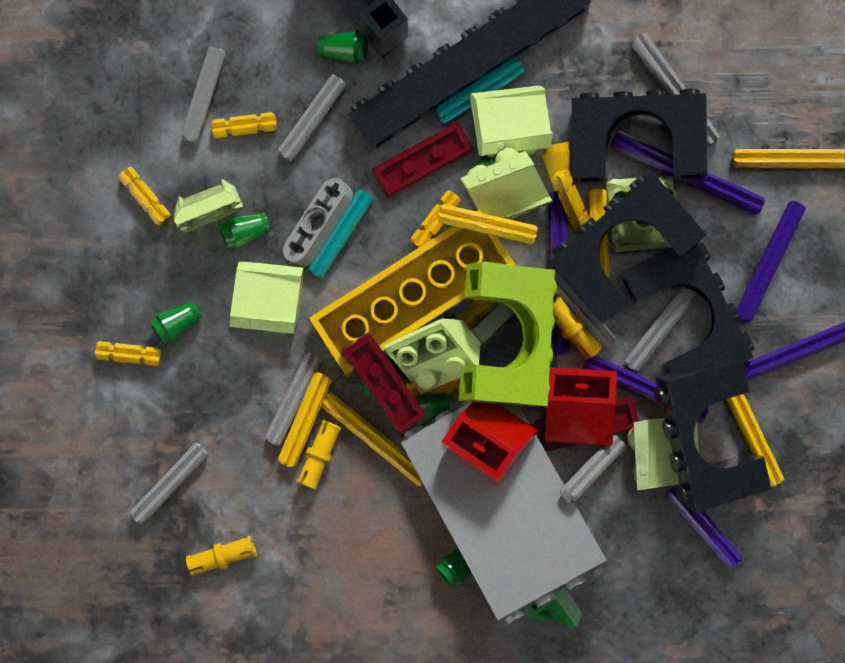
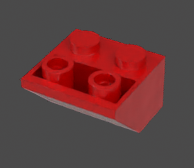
(581, 406)
(489, 439)

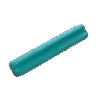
(491, 82)
(341, 234)

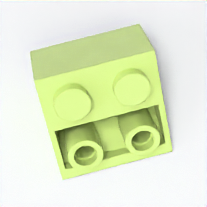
(435, 353)

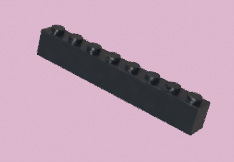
(458, 67)

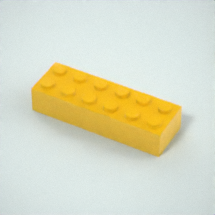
(408, 292)

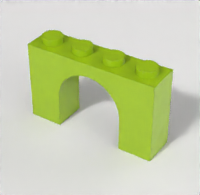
(530, 296)

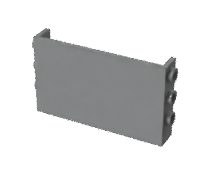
(515, 536)

